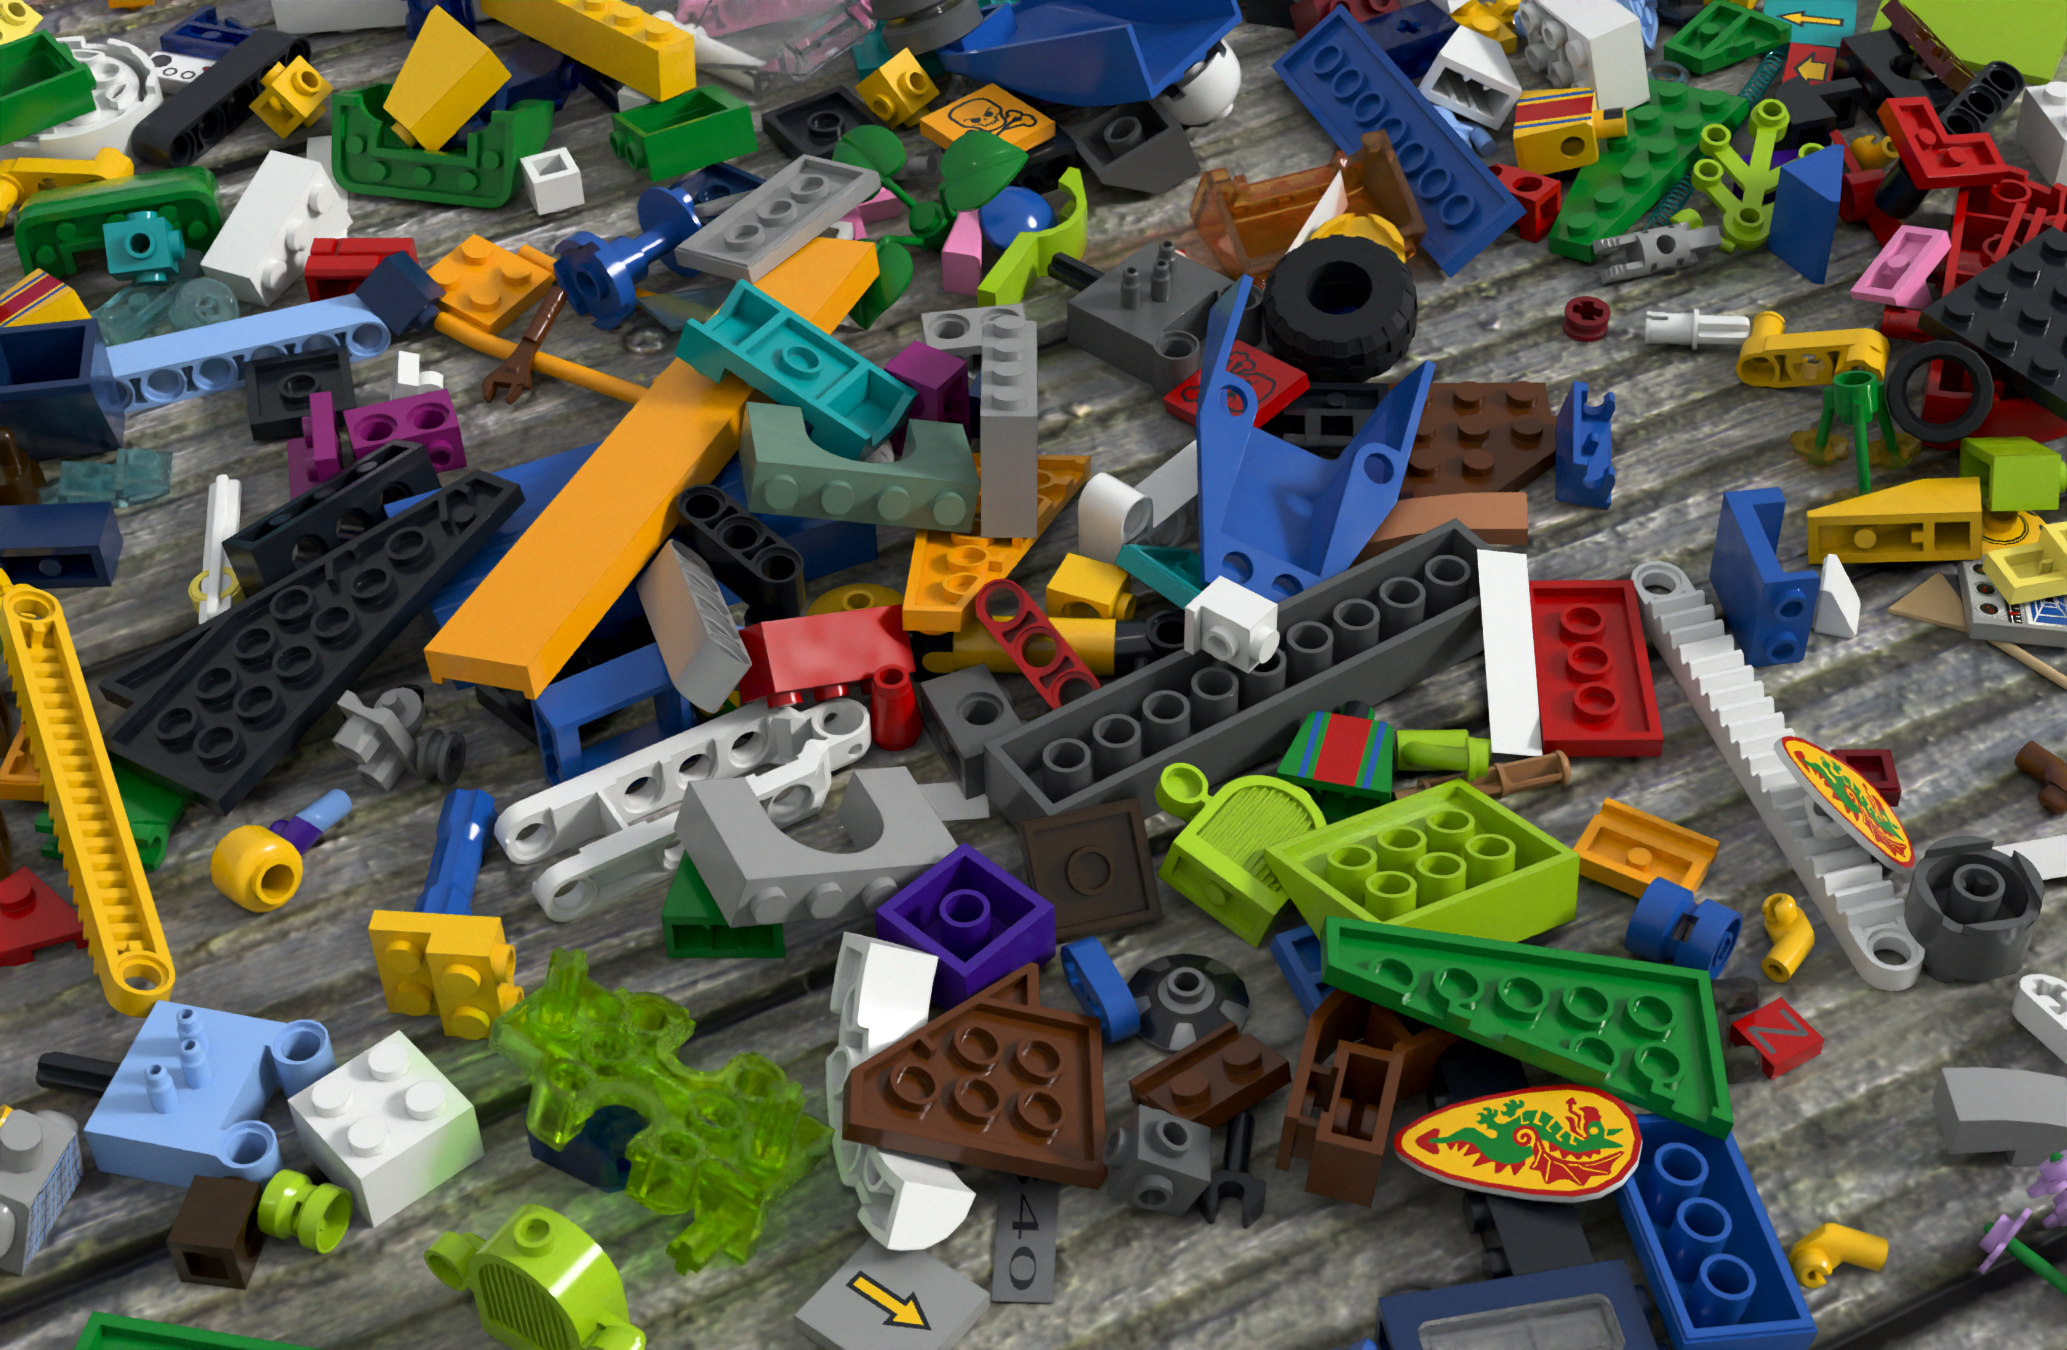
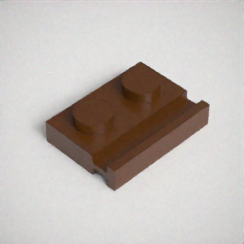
(1213, 1077)

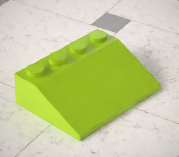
(2017, 32)
(1435, 865)

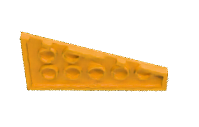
(954, 566)

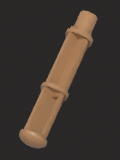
(1507, 777)

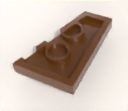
(1930, 49)

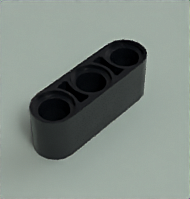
(742, 552)

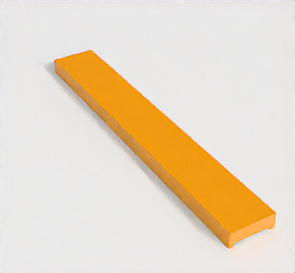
(625, 498)

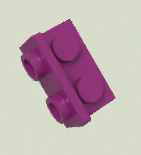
(319, 451)

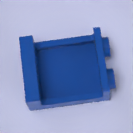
(1762, 603)

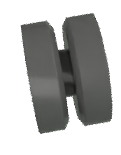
(925, 23)

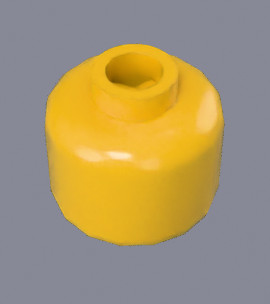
(256, 868)

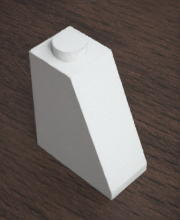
(1472, 79)

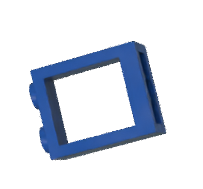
(599, 693)

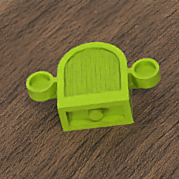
(1222, 848)
(539, 1283)

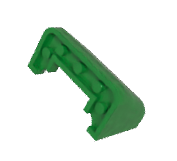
(376, 162)
(71, 217)

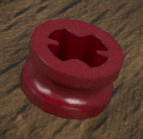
(1586, 308)

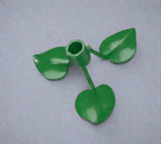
(975, 172)

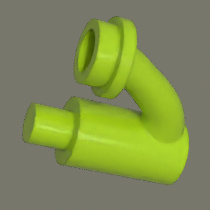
(1442, 752)

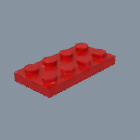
(1593, 670)

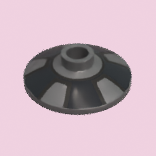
(1186, 999)

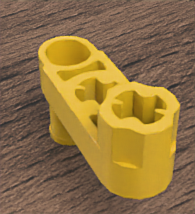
(29, 175)
(1777, 361)

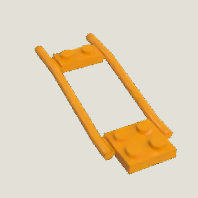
(491, 290)

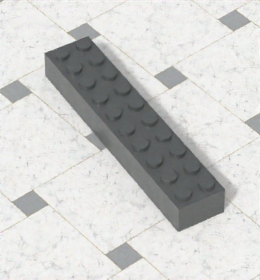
(1337, 644)

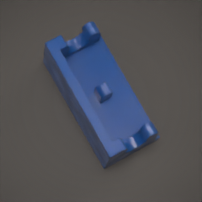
(1584, 450)

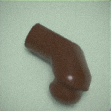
(2049, 771)

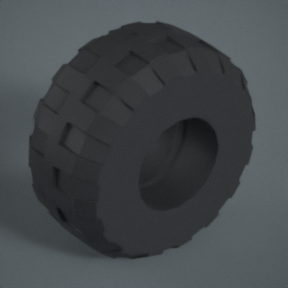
(1333, 274)

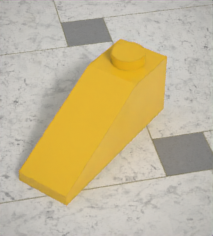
(1901, 524)

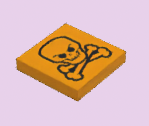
(989, 111)

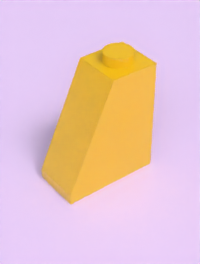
(442, 82)

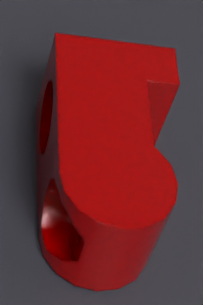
(1536, 194)

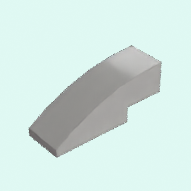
(2002, 1112)

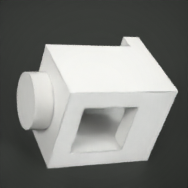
(1232, 625)

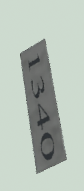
(1025, 1239)

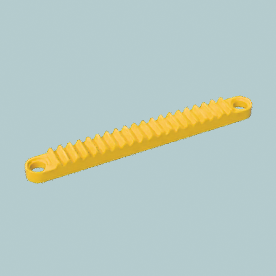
(84, 804)

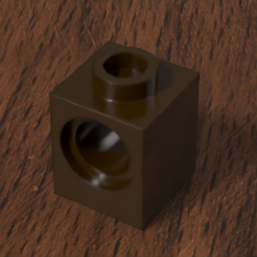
(218, 1232)

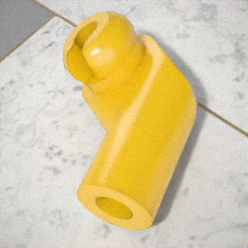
(1873, 156)
(1790, 935)
(1829, 1247)

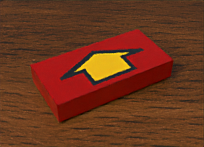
(1811, 62)

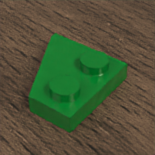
(1723, 36)

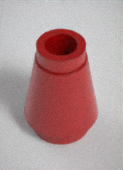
(894, 709)

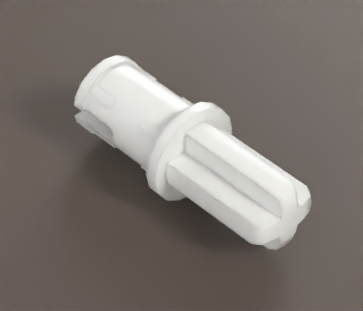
(1695, 328)

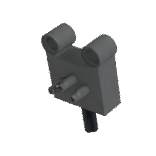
(1149, 312)

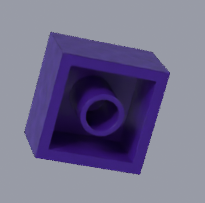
(971, 919)

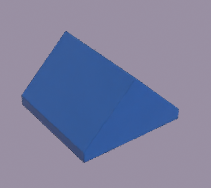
(1807, 211)

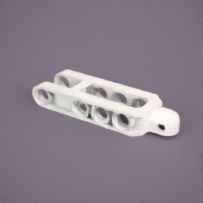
(636, 855)

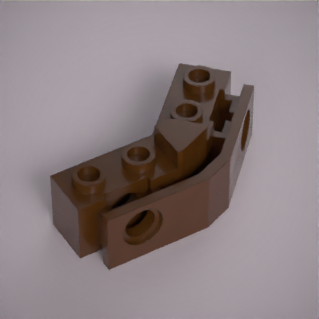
(1357, 1091)

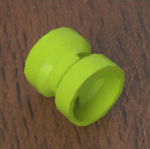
(305, 1211)

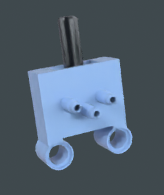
(193, 1093)

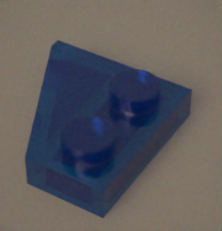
(205, 35)

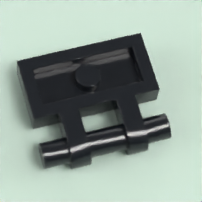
(1330, 409)

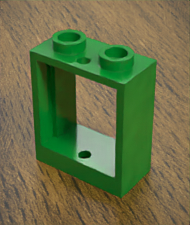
(46, 102)
(683, 133)

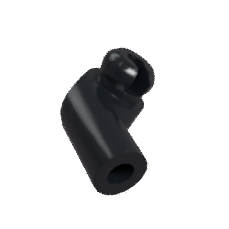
(1677, 13)

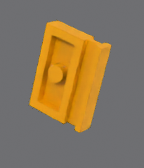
(1634, 848)

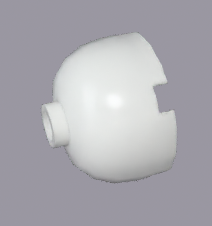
(1206, 88)

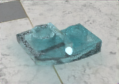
(133, 480)

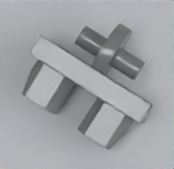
(381, 735)

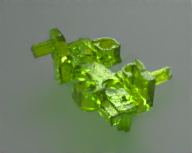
(679, 1160)

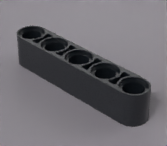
(214, 101)
(1972, 111)

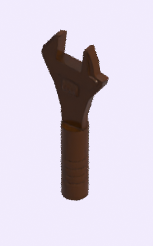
(516, 370)

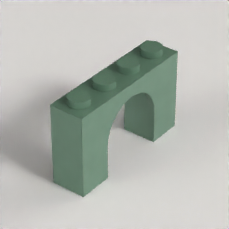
(792, 476)

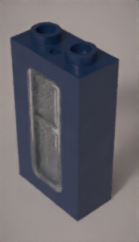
(1544, 1310)

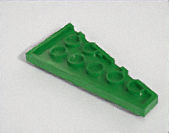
(1640, 166)
(1585, 1016)

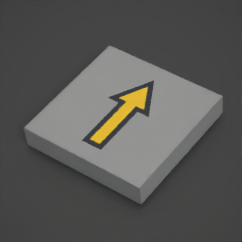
(892, 1303)

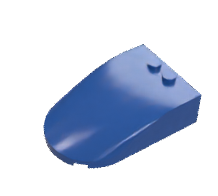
(1089, 48)

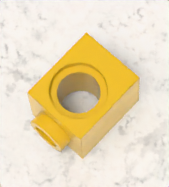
(1090, 590)

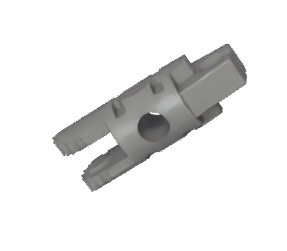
(1657, 250)

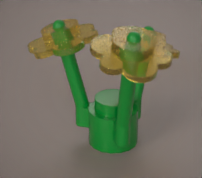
(1855, 399)

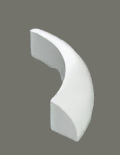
(881, 999)

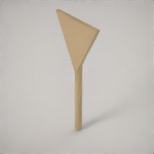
(1940, 605)

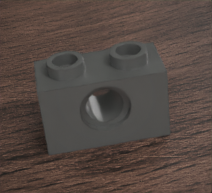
(962, 715)

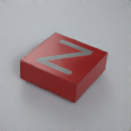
(1779, 1036)

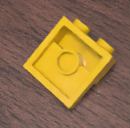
(446, 968)

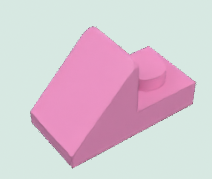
(1902, 268)

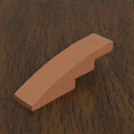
(1491, 515)

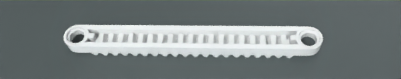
(1745, 727)

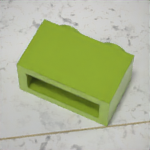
(2014, 473)

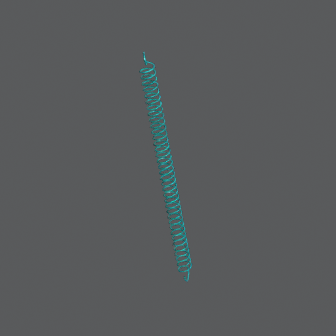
(1761, 93)

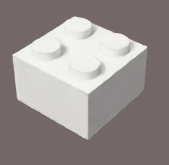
(387, 1127)

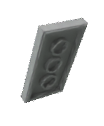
(777, 218)

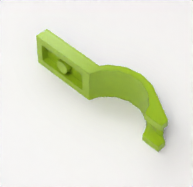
(1033, 251)

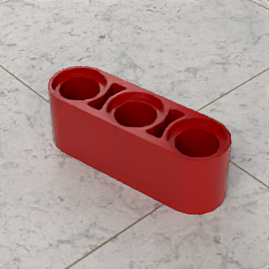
(1024, 628)

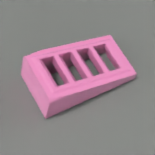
(963, 255)

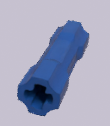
(463, 837)

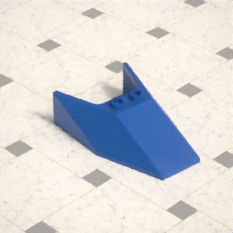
(1273, 509)

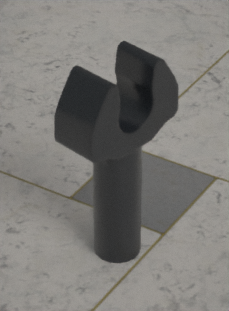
(1234, 1176)

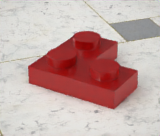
(1932, 155)

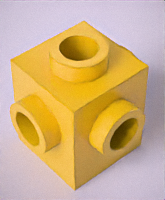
(298, 90)
(898, 90)

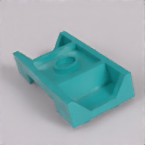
(801, 366)

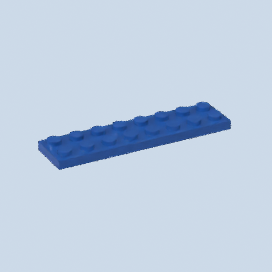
(1360, 90)

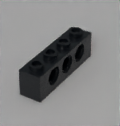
(265, 548)

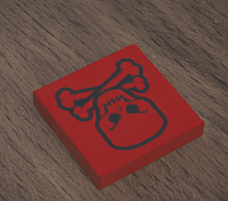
(1271, 379)

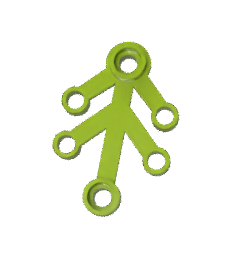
(1746, 221)

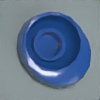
(1015, 212)

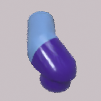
(313, 820)

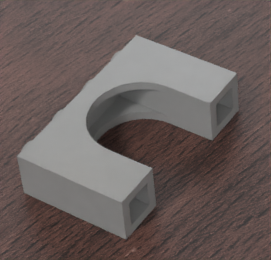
(1009, 428)
(772, 879)

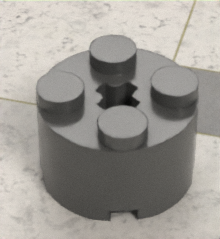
(1973, 909)

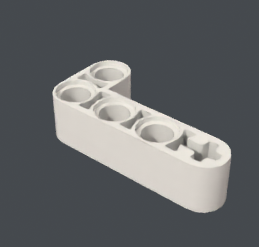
(1153, 513)

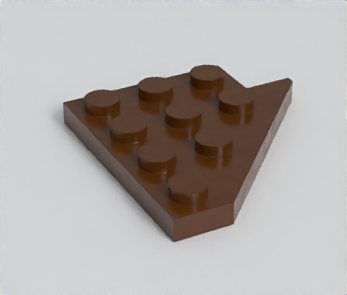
(1480, 439)
(990, 1088)

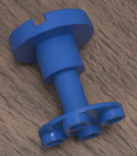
(603, 274)

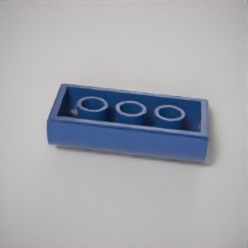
(1709, 1245)

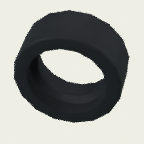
(1951, 431)

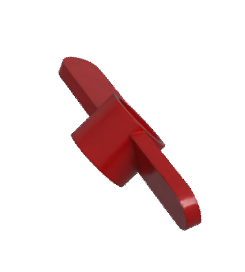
(1857, 196)

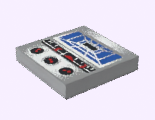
(1993, 619)

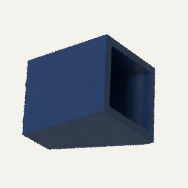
(59, 390)

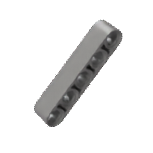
(692, 626)

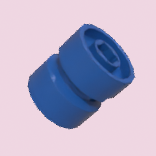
(1664, 919)

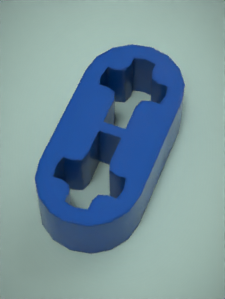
(1100, 989)

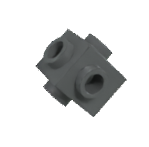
(1158, 1161)

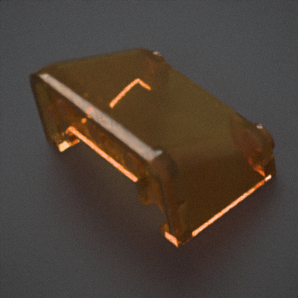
(1258, 221)

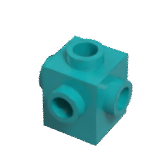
(126, 244)

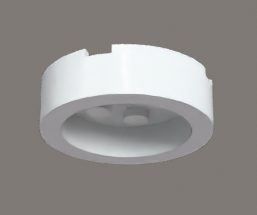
(123, 98)

